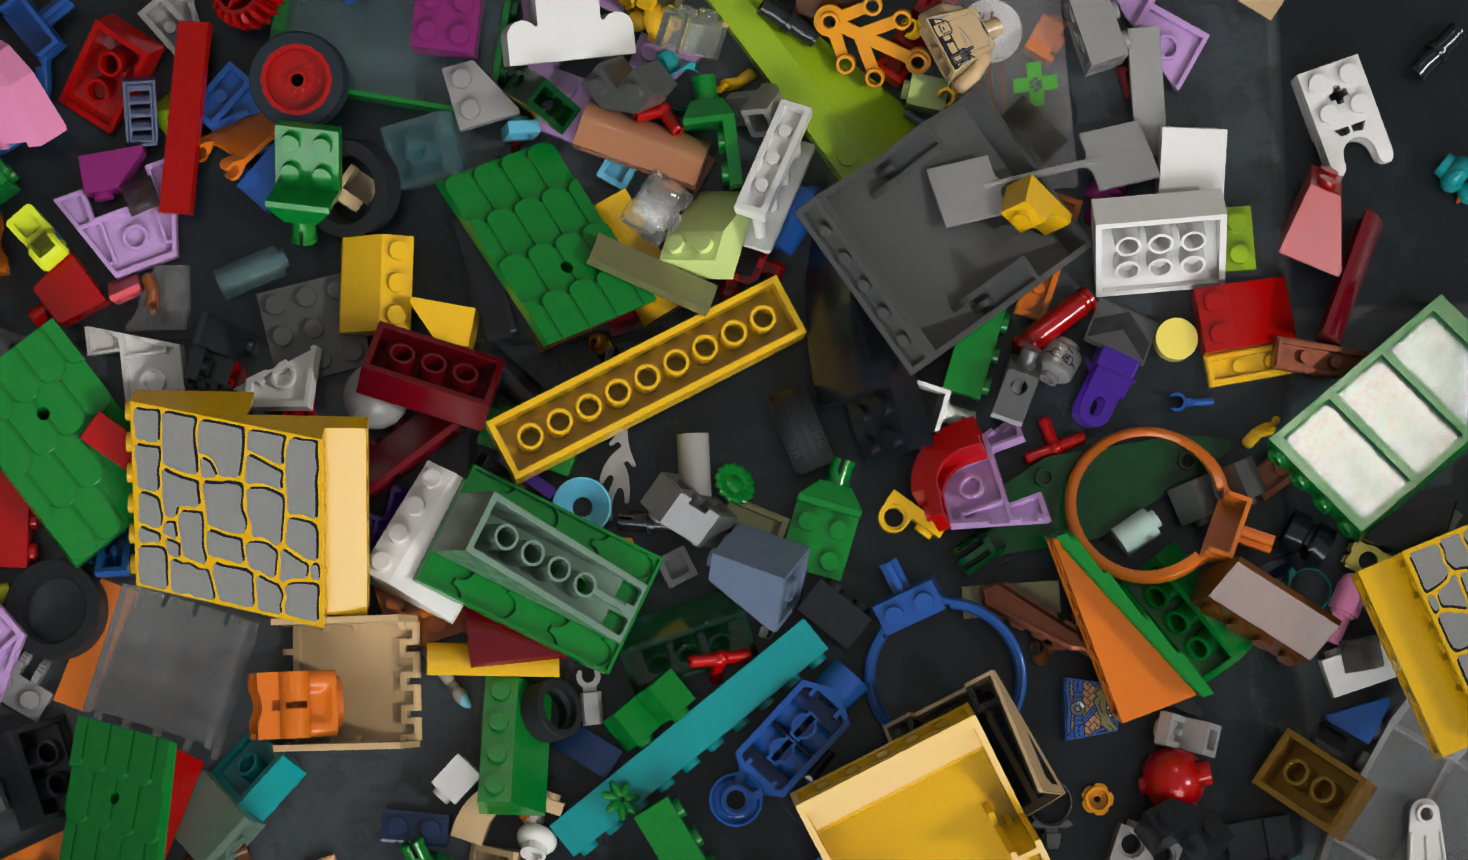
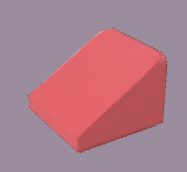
(125, 289)

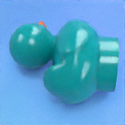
(1452, 176)

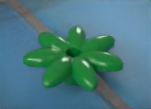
(620, 799)

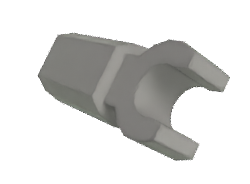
(590, 700)

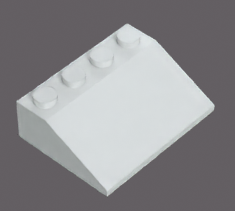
(1159, 242)
(408, 538)

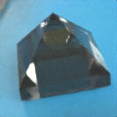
(140, 195)

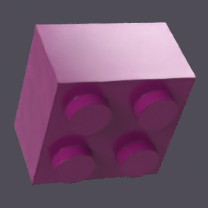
(447, 28)

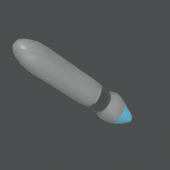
(459, 693)

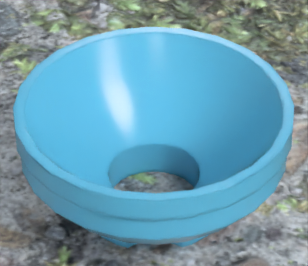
(585, 488)

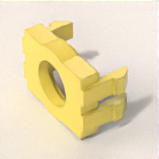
(1351, 560)

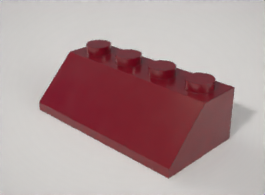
(406, 449)

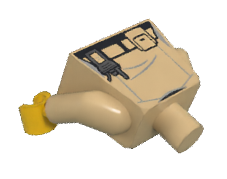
(957, 43)

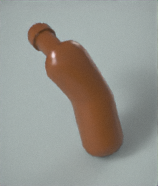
(152, 290)

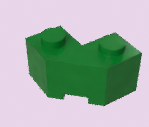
(649, 709)

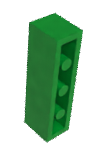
(972, 358)

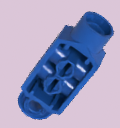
(788, 743)

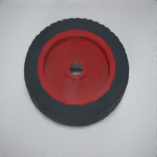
(323, 72)

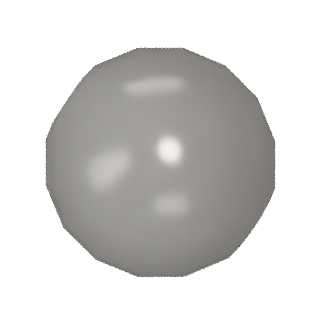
(380, 413)

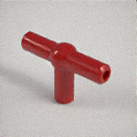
(664, 112)
(1053, 445)
(718, 661)

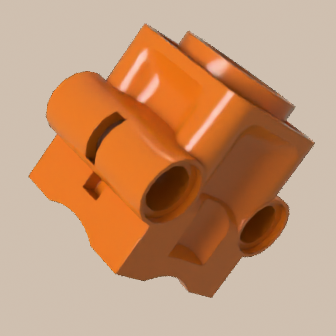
(295, 704)

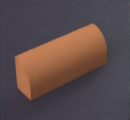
(641, 145)

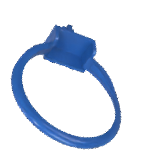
(38, 34)
(914, 602)

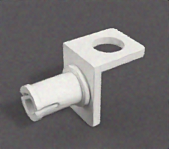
(943, 409)

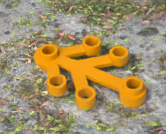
(868, 37)

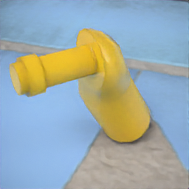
(738, 82)
(1260, 431)

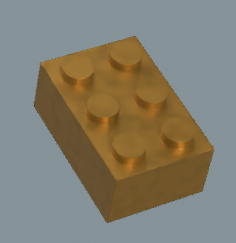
(1314, 784)

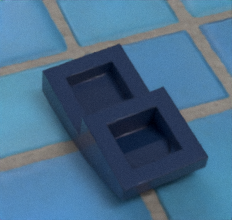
(590, 751)

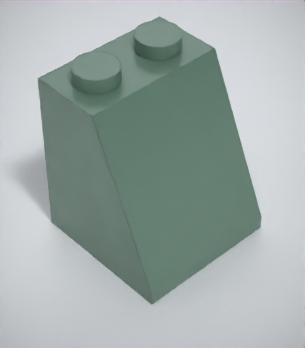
(215, 823)

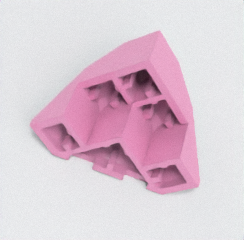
(24, 105)

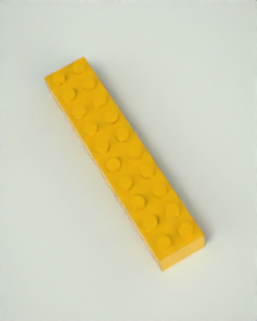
(645, 380)

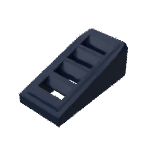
(140, 131)

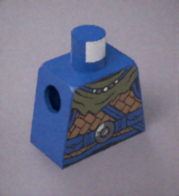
(1084, 709)

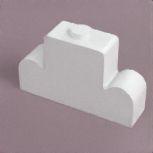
(566, 33)

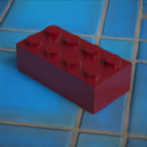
(430, 376)

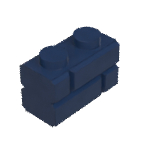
(405, 823)

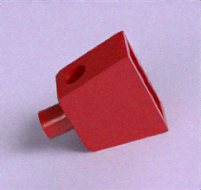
(67, 294)

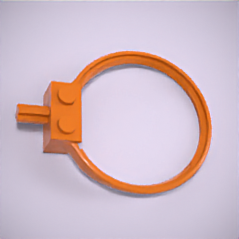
(1224, 531)

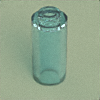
(251, 271)

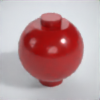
(1174, 775)

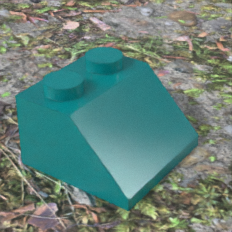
(258, 776)

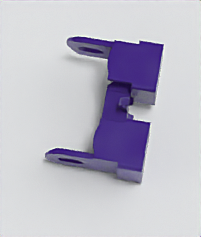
(1106, 383)

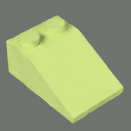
(708, 236)

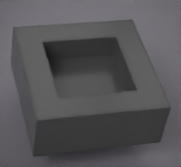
(677, 567)

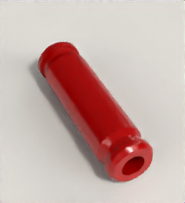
(1056, 320)

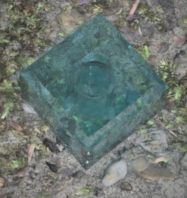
(425, 149)

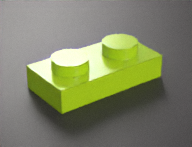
(1240, 240)

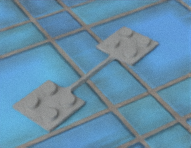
(972, 192)

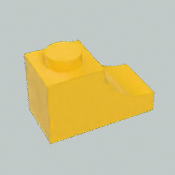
(1031, 205)

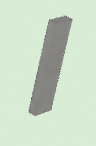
(1146, 81)

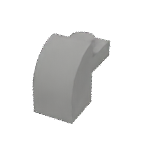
(755, 108)
(1187, 733)

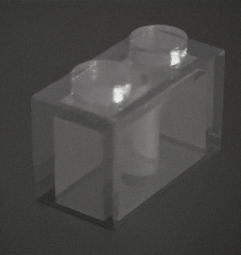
(692, 32)

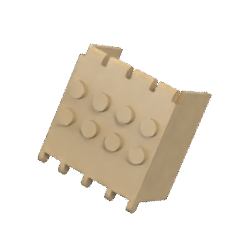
(375, 674)

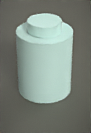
(1136, 531)

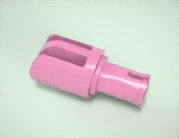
(1344, 605)

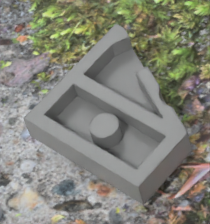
(163, 18)
(476, 96)

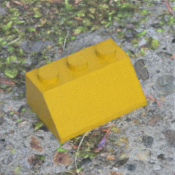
(375, 282)

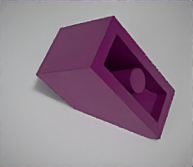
(108, 170)

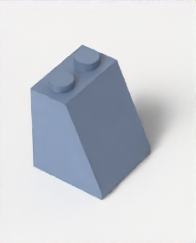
(760, 573)

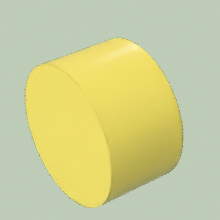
(1175, 339)

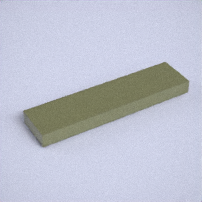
(652, 274)

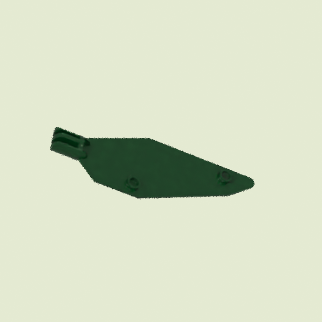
(1109, 492)

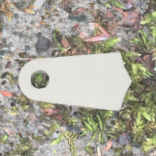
(1425, 836)

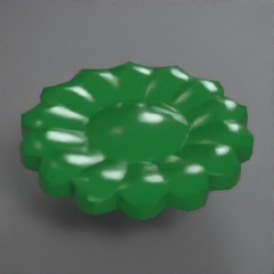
(734, 483)

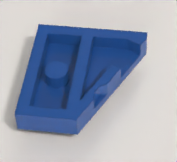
(228, 99)

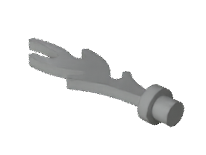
(616, 467)

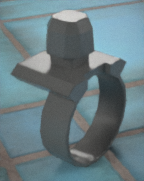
(1050, 837)

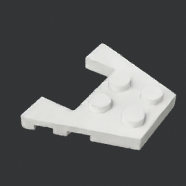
(144, 361)

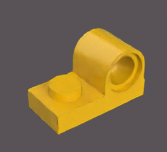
(909, 513)

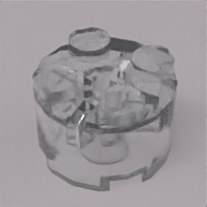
(656, 208)

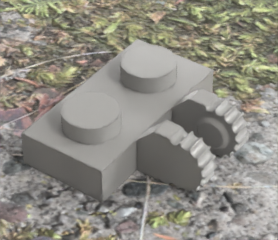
(27, 694)

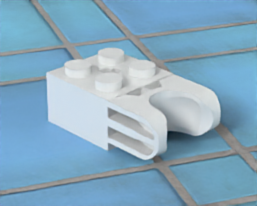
(1350, 121)

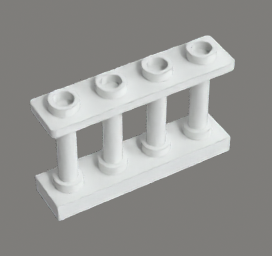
(775, 175)

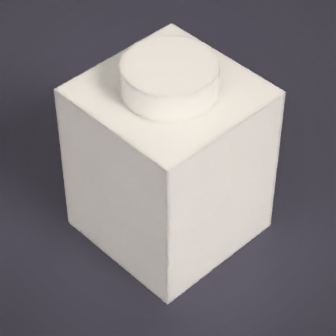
(455, 779)

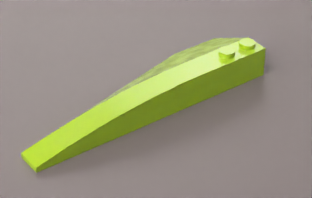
(849, 117)

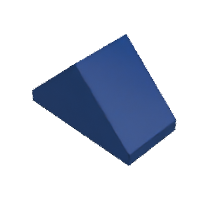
(115, 558)
(1359, 720)

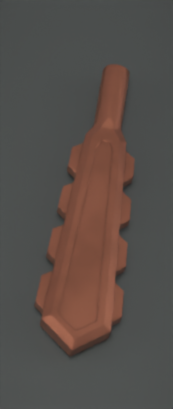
(1026, 614)

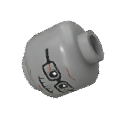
(1059, 361)

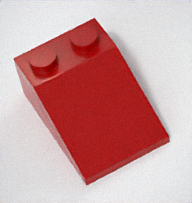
(108, 55)
(1241, 314)

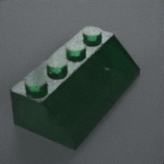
(685, 629)

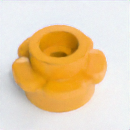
(1105, 802)

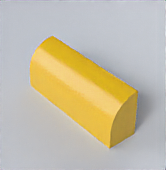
(610, 212)
(453, 659)

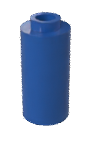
(793, 230)

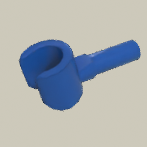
(1190, 402)

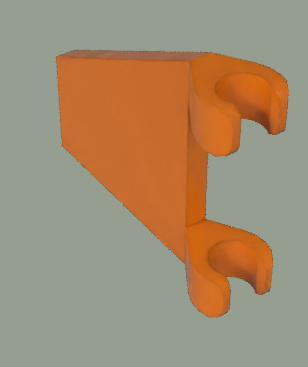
(240, 140)

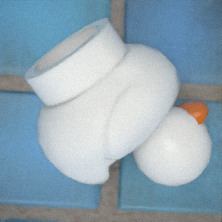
(535, 839)

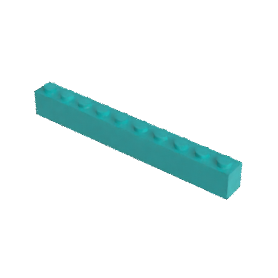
(694, 733)

